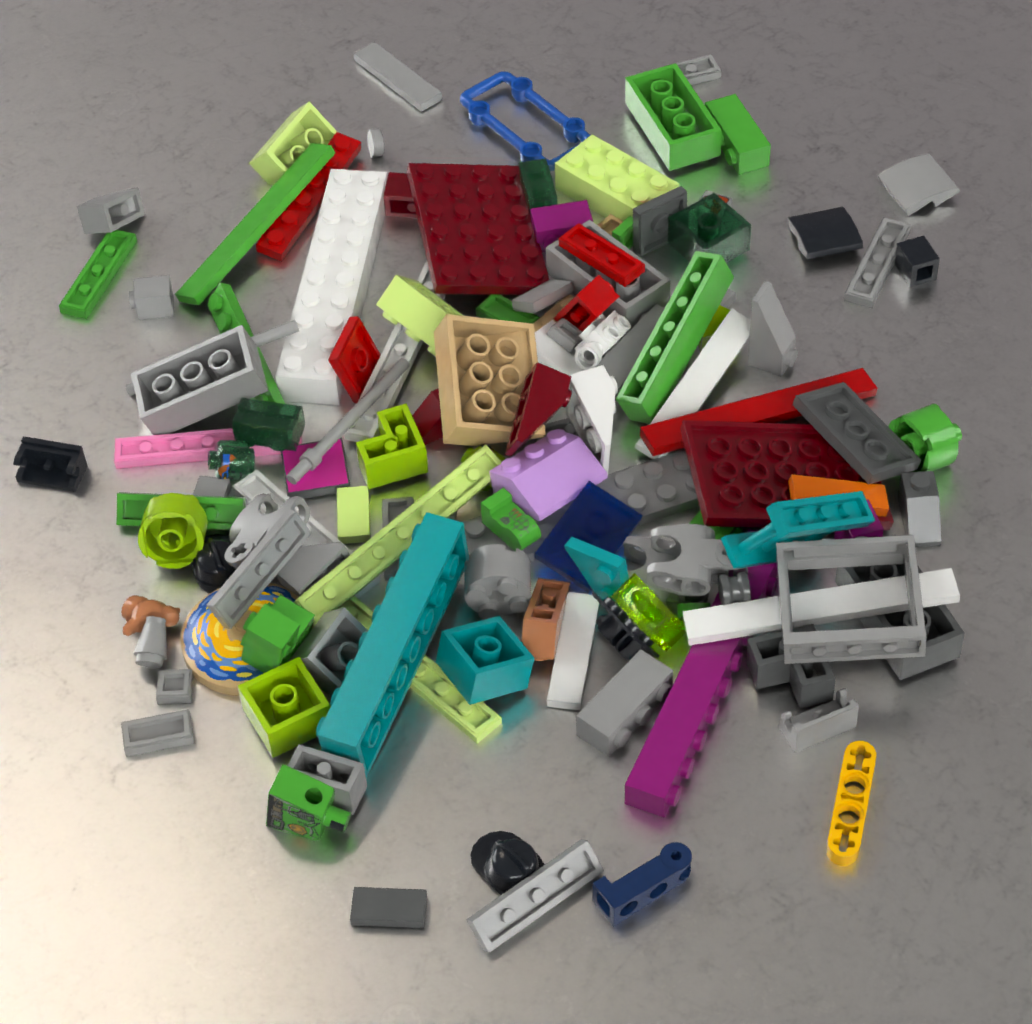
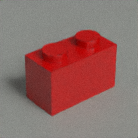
(588, 303)

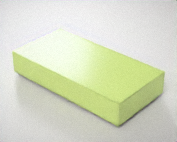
(353, 514)

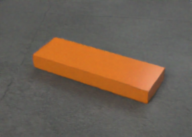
(809, 486)

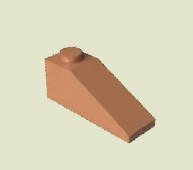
(544, 618)

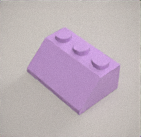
(548, 473)

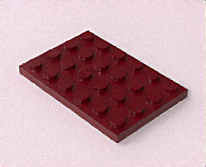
(476, 229)
(748, 467)

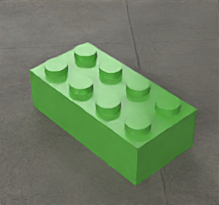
(673, 116)

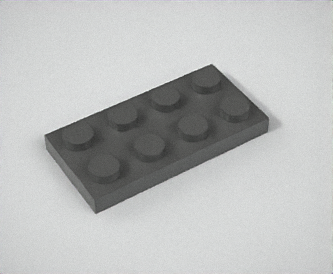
(856, 433)

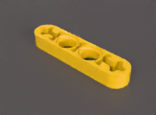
(851, 802)

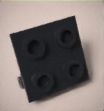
(622, 630)

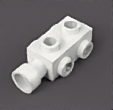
(599, 339)

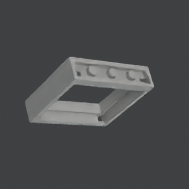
(851, 643)

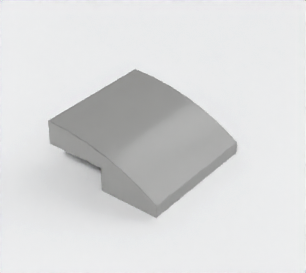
(917, 183)

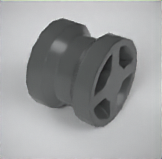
(734, 588)

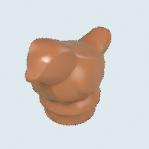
(138, 608)

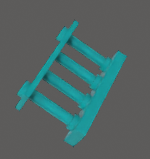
(798, 521)

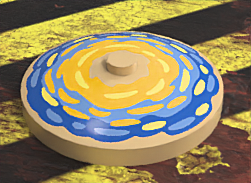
(216, 651)

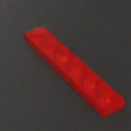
(295, 218)

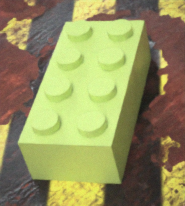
(608, 178)

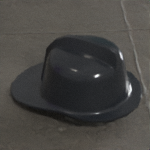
(210, 565)
(504, 860)

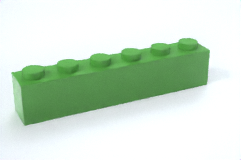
(675, 337)

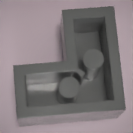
(810, 682)

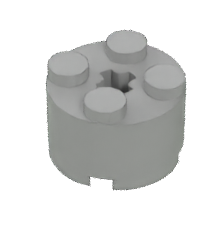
(497, 581)

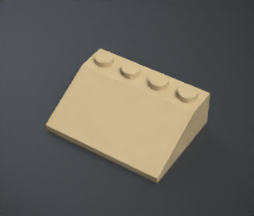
(482, 377)

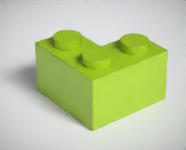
(396, 452)

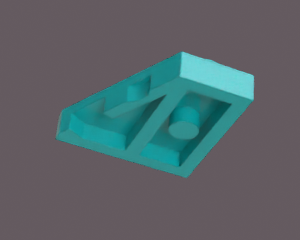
(600, 568)

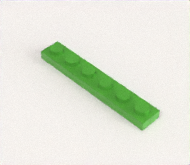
(229, 315)

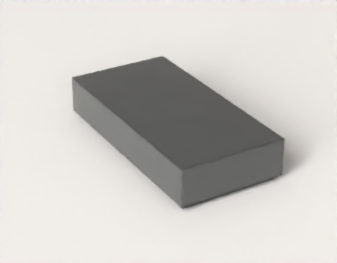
(388, 907)

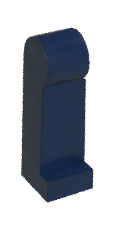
(643, 884)

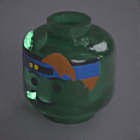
(231, 460)

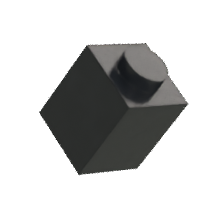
(917, 261)

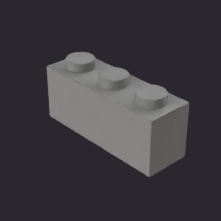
(624, 703)

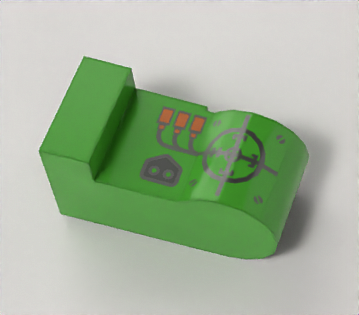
(509, 521)

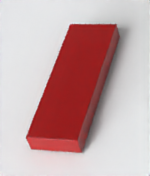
(601, 255)

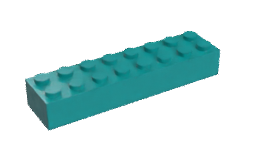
(395, 642)

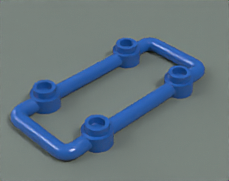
(522, 91)

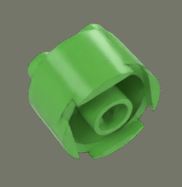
(929, 436)

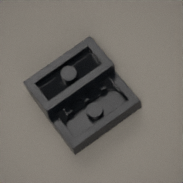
(825, 232)

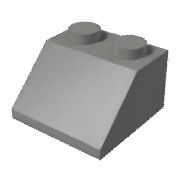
(330, 648)

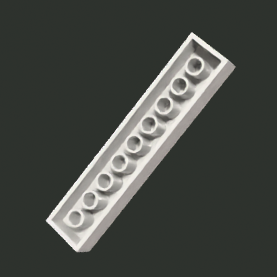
(332, 284)

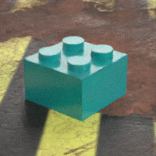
(484, 659)

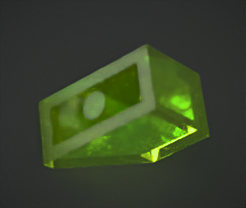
(650, 612)

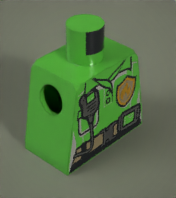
(303, 805)

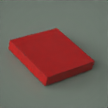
(354, 357)

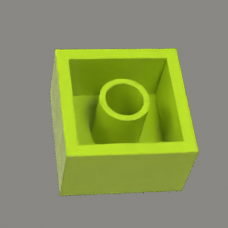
(284, 706)

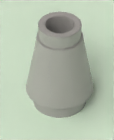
(151, 645)

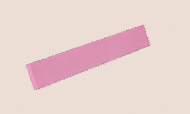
(174, 448)

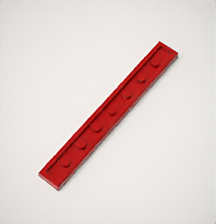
(764, 408)

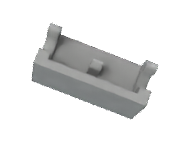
(820, 722)

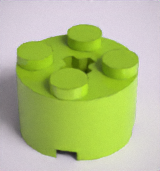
(172, 530)

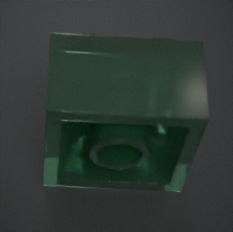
(709, 228)

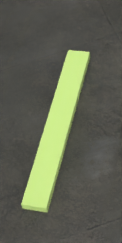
(390, 542)
(437, 689)

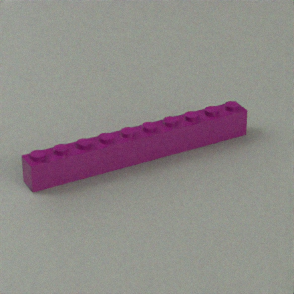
(689, 709)

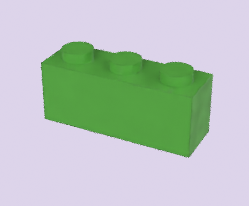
(741, 138)

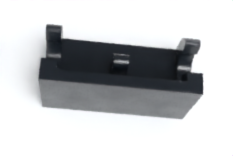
(50, 464)

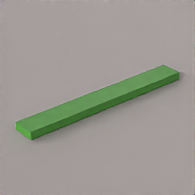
(254, 224)

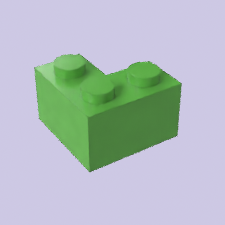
(275, 633)

